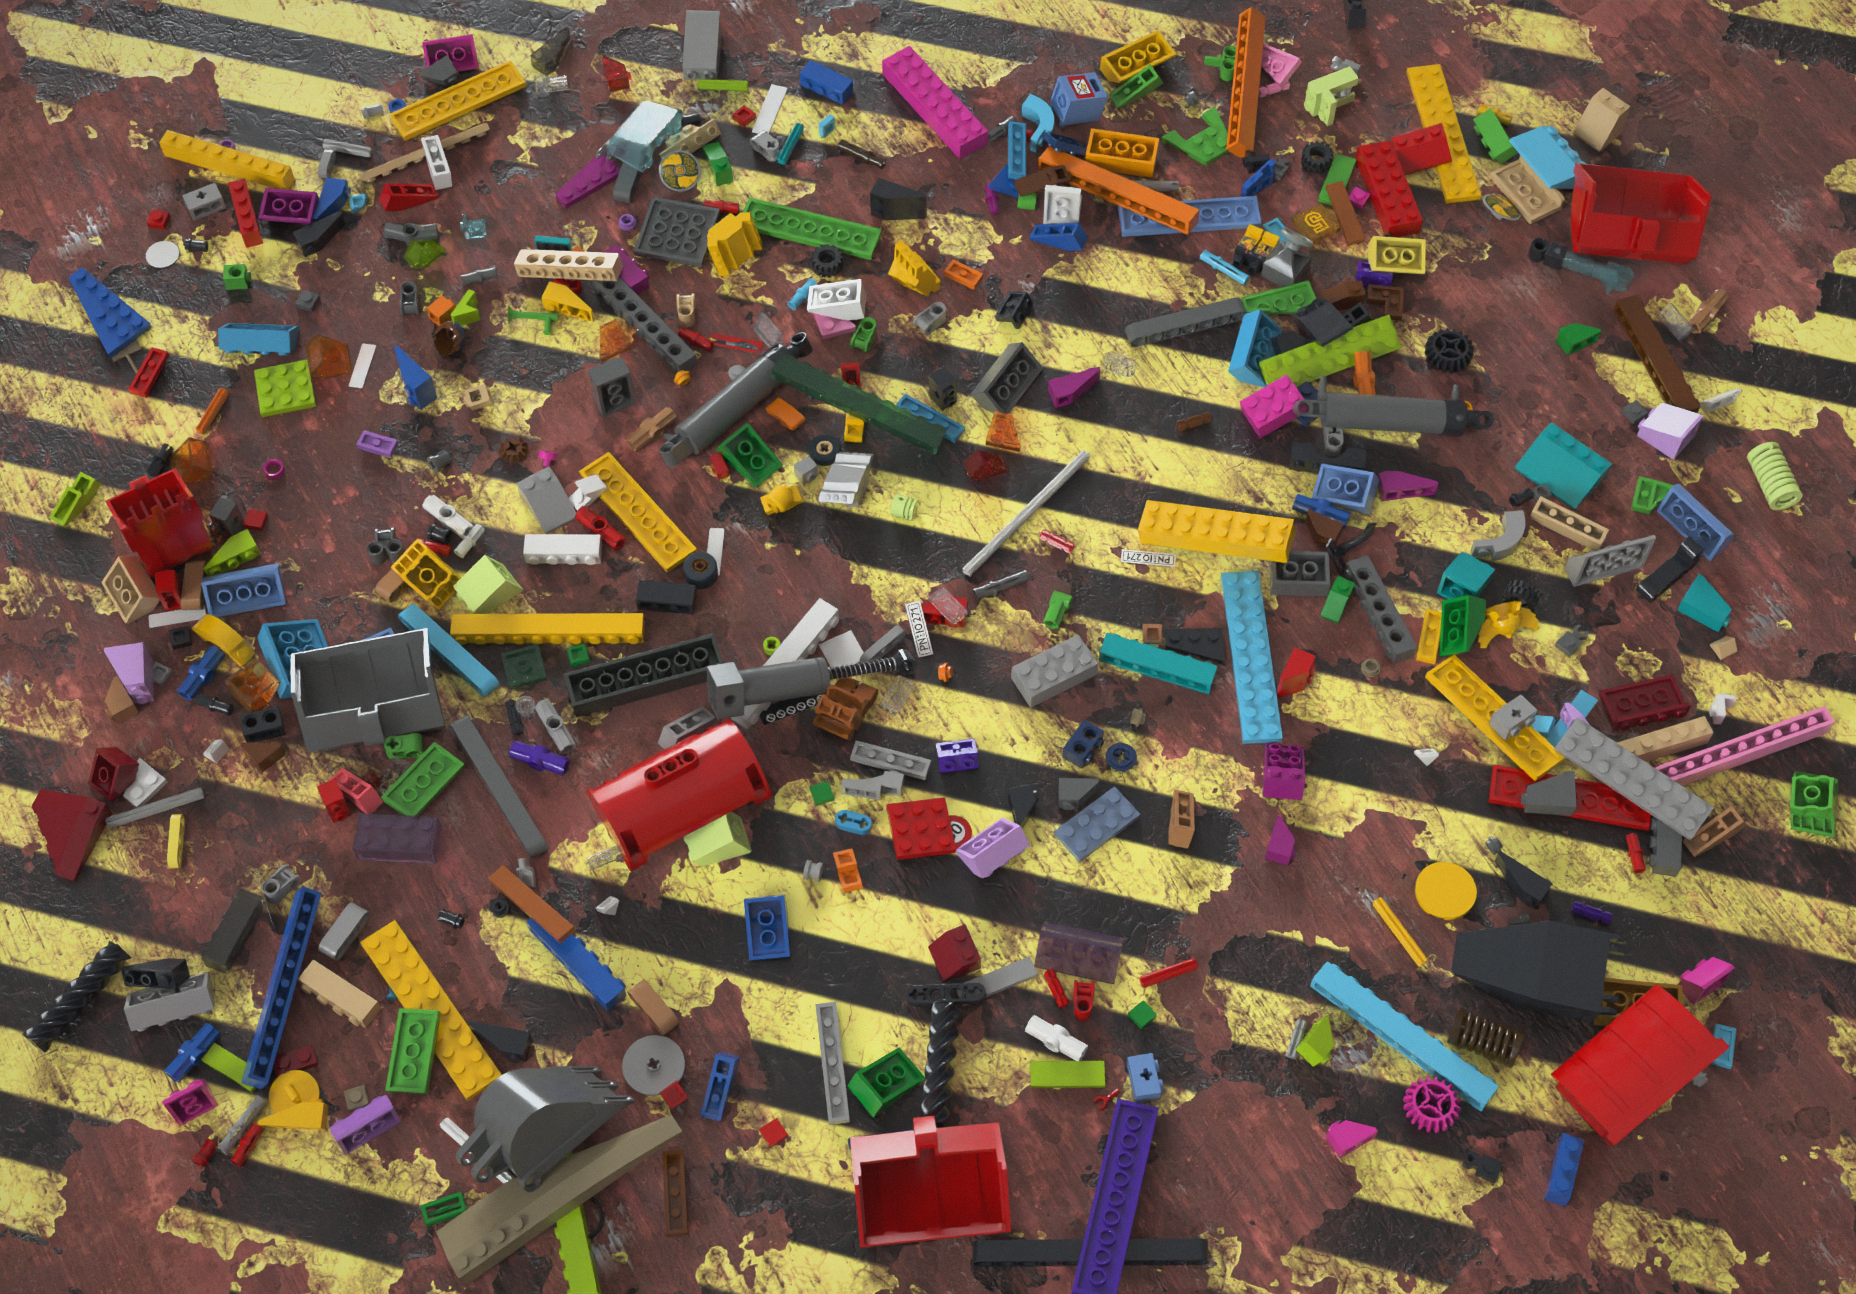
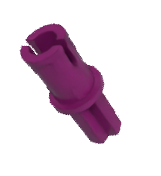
(992, 200)

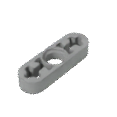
(883, 645)

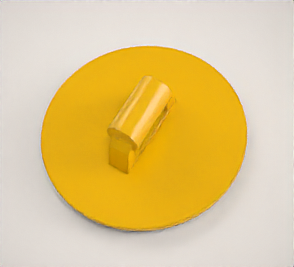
(291, 1089)

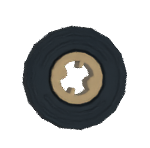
(820, 442)

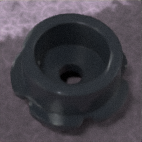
(499, 913)

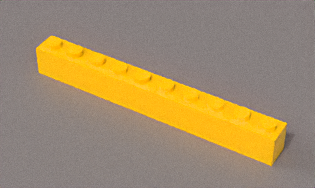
(548, 628)

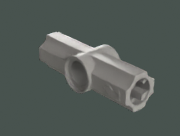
(560, 734)

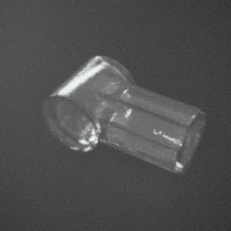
(546, 84)

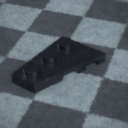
(1201, 642)

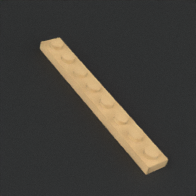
(417, 156)

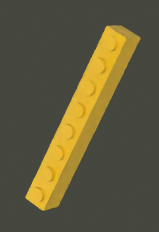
(227, 160)

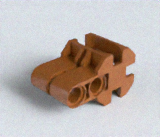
(846, 706)

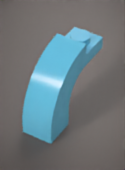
(1041, 114)

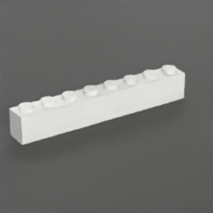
(796, 647)

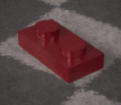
(297, 1059)

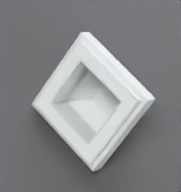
(1426, 755)
(608, 906)

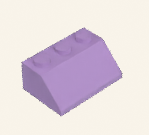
(993, 847)

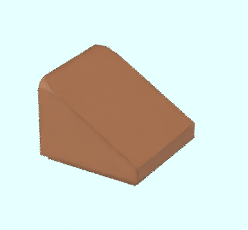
(1152, 633)

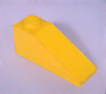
(303, 1115)

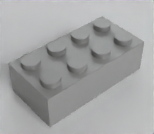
(1054, 671)

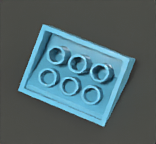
(1548, 156)

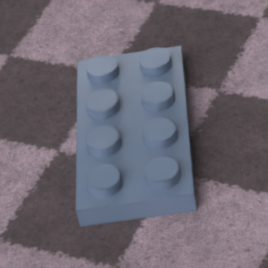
(1097, 824)

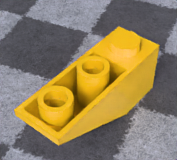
(563, 300)

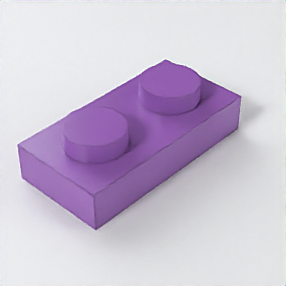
(377, 444)

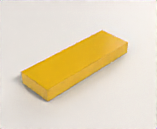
(1429, 637)

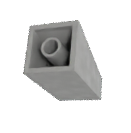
(702, 44)

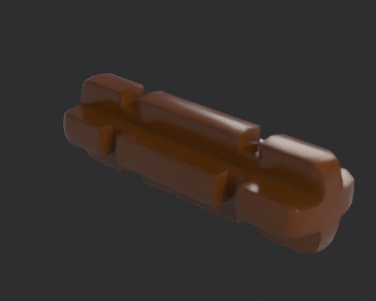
(1194, 421)

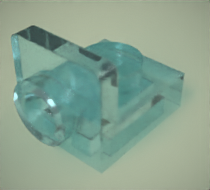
(473, 228)

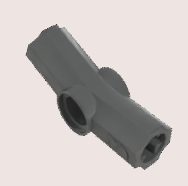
(410, 232)

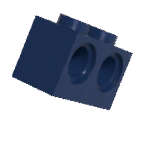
(1079, 742)

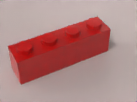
(245, 213)

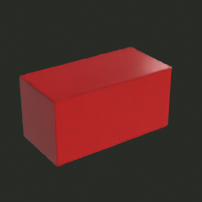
(719, 466)

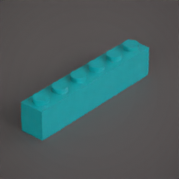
(1158, 663)

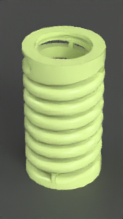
(1774, 476)

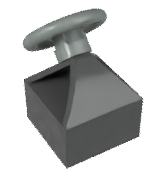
(1287, 262)

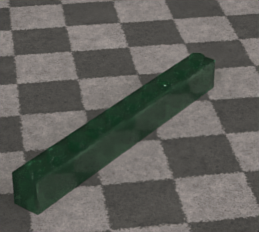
(859, 403)

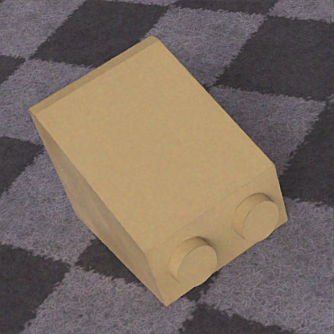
(1602, 120)

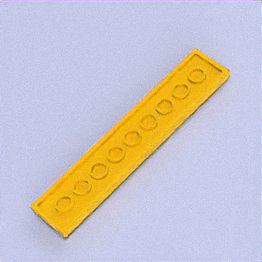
(1436, 107)
(418, 989)

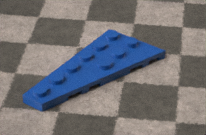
(111, 317)

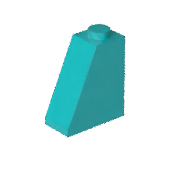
(1705, 605)

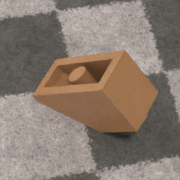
(119, 702)

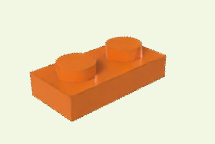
(963, 274)

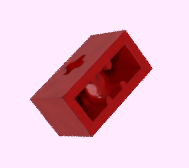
(168, 589)
(334, 801)

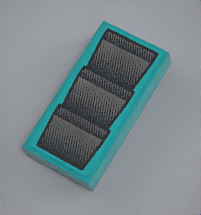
(552, 243)

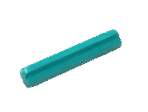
(790, 143)

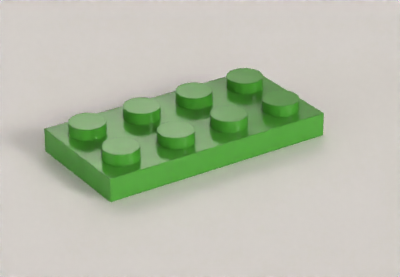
(423, 781)
(413, 1051)

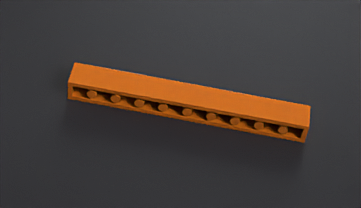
(1246, 82)
(1123, 191)

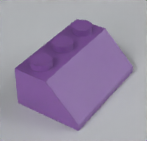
(365, 1124)

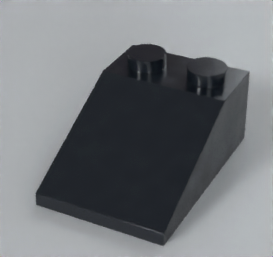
(897, 202)
(1321, 322)

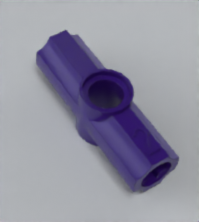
(539, 758)

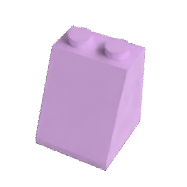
(1669, 428)
(134, 669)

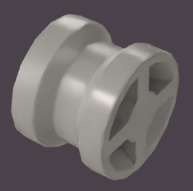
(813, 870)

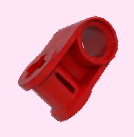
(1083, 997)

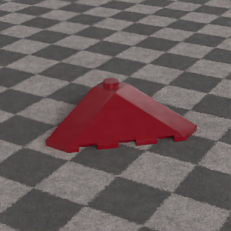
(70, 828)

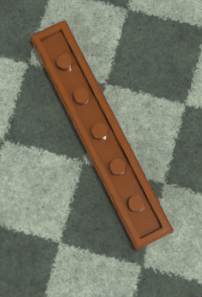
(531, 904)

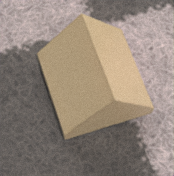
(1724, 647)

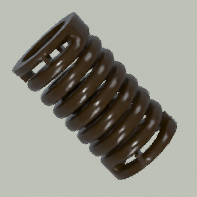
(1486, 1034)

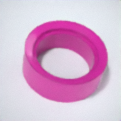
(271, 462)

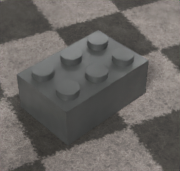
(611, 386)
(1302, 575)

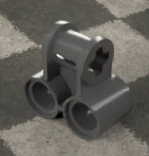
(385, 544)

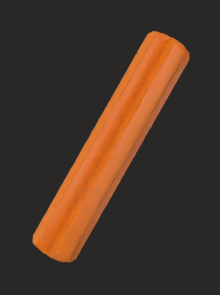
(212, 411)

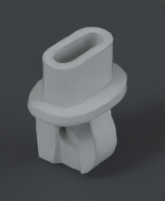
(526, 872)

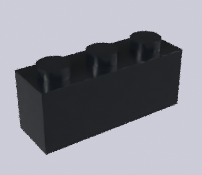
(666, 597)

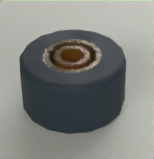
(700, 570)

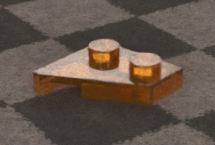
(612, 341)

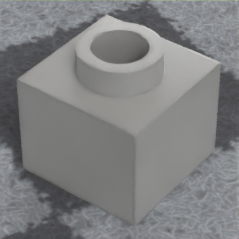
(806, 470)

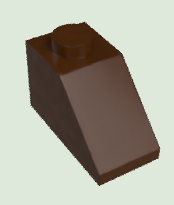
(1323, 528)

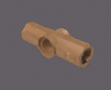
(1708, 310)
(651, 429)

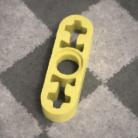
(176, 841)

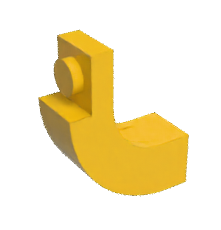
(221, 634)

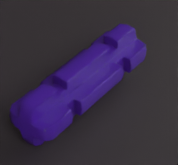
(1592, 912)

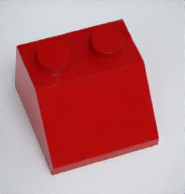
(1297, 673)

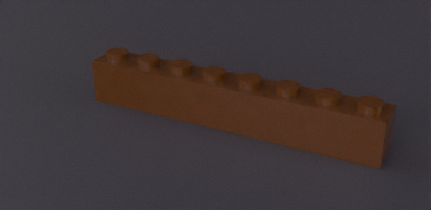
(1655, 354)

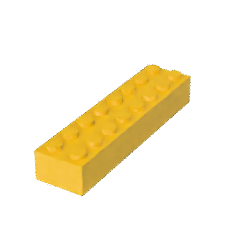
(1217, 531)

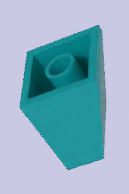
(1465, 577)

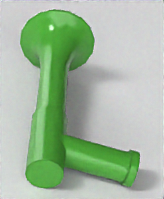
(548, 317)

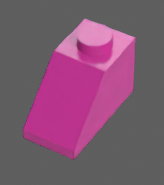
(1349, 1136)

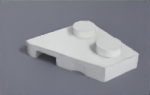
(146, 785)

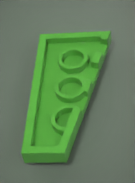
(1280, 300)

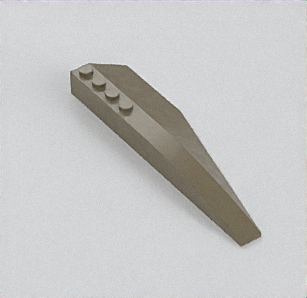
(514, 1217)

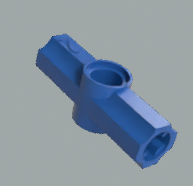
(1321, 506)
(201, 673)
(192, 1052)

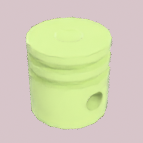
(904, 507)

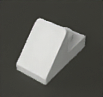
(588, 491)

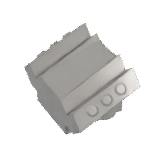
(847, 479)

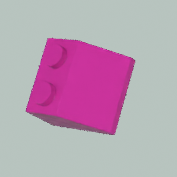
(1705, 978)

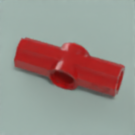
(593, 522)

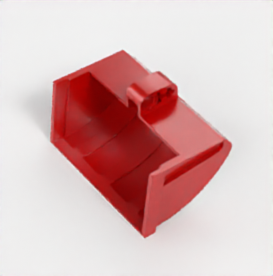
(1637, 214)
(1636, 1064)
(930, 1183)

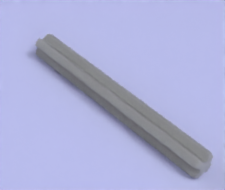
(154, 808)

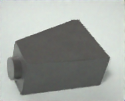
(1551, 796)

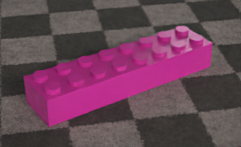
(935, 102)

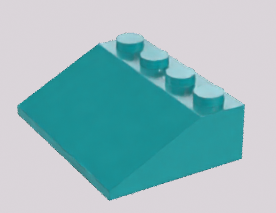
(1563, 466)

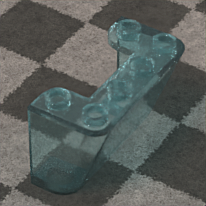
(643, 132)

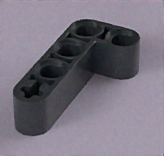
(1671, 570)

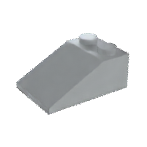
(546, 500)

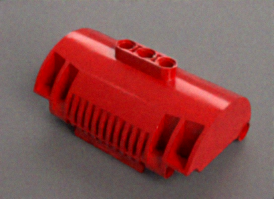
(679, 791)

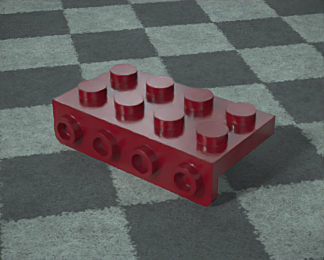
(1643, 702)

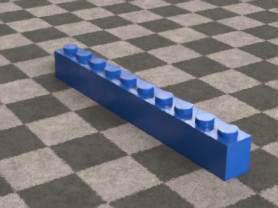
(281, 988)

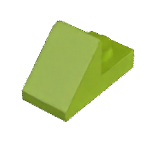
(466, 309)

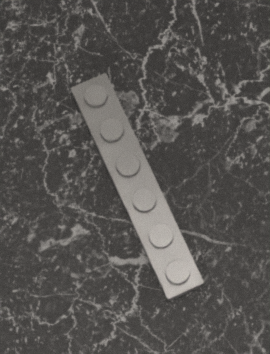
(832, 1063)

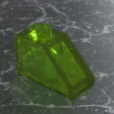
(422, 253)

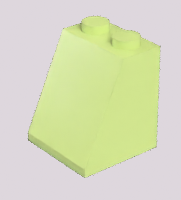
(486, 586)
(718, 840)

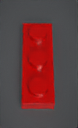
(148, 372)

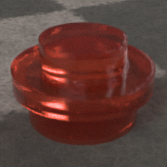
(371, 779)

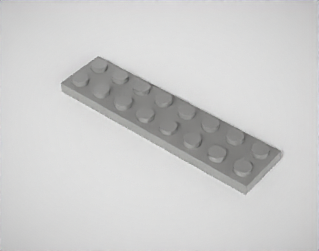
(1634, 778)

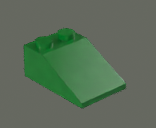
(749, 455)
(1460, 624)
(885, 1081)

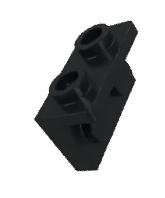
(1014, 308)

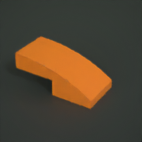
(787, 415)
(847, 870)

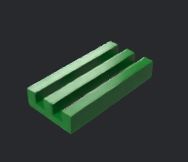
(429, 1222)

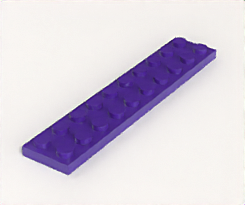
(1115, 1199)

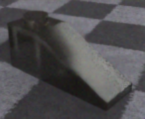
(550, 55)

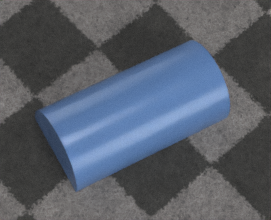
(1694, 520)

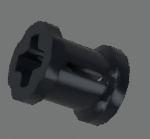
(440, 534)

